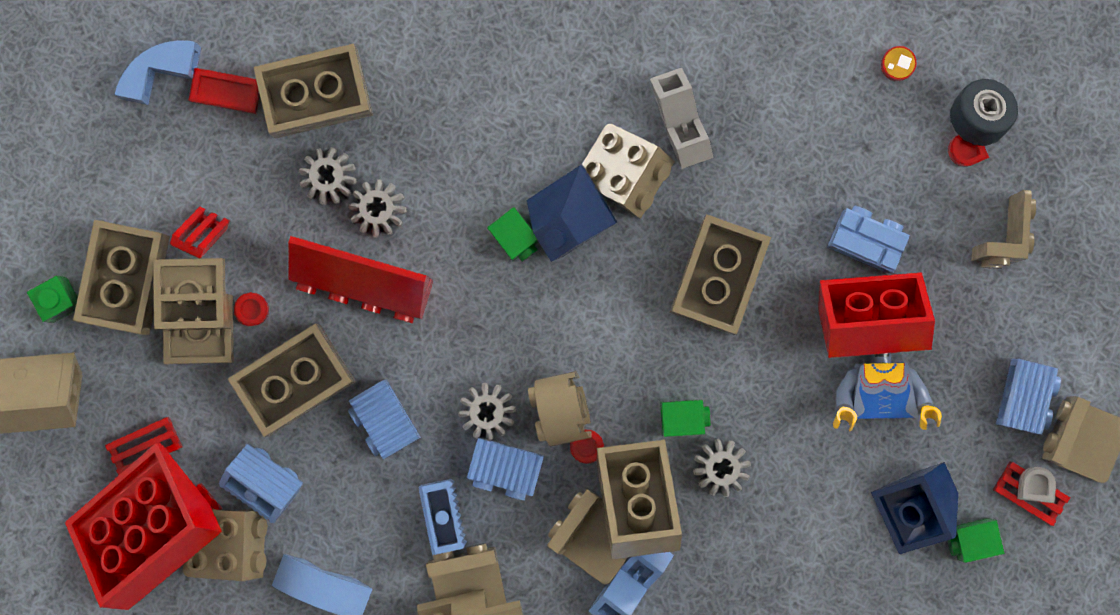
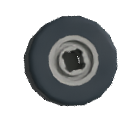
(984, 112)

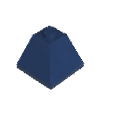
(568, 213)
(919, 508)

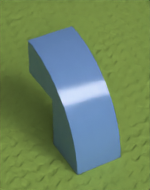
(168, 58)
(630, 584)
(320, 587)

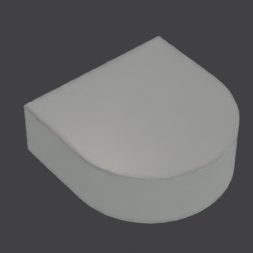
(1037, 485)

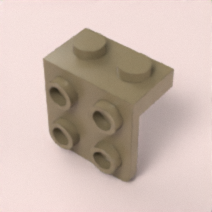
(627, 168)
(1019, 239)
(1084, 439)
(585, 538)
(235, 552)
(468, 573)

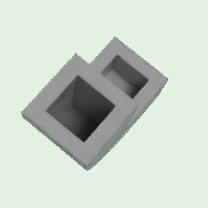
(681, 118)

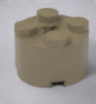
(560, 409)

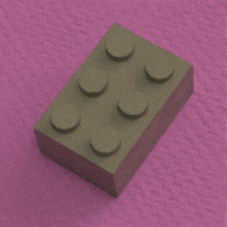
(313, 91)
(720, 275)
(119, 277)
(291, 380)
(638, 499)

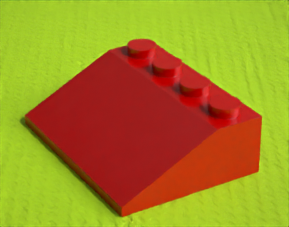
(357, 278)
(141, 529)

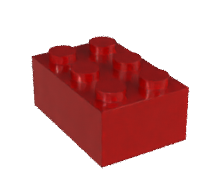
(876, 315)

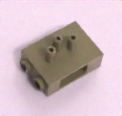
(39, 392)

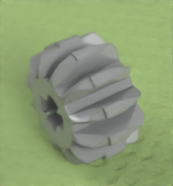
(315, 178)
(370, 199)
(475, 409)
(725, 478)

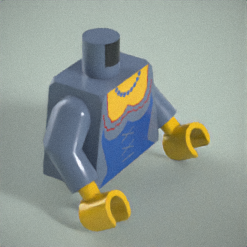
(883, 392)

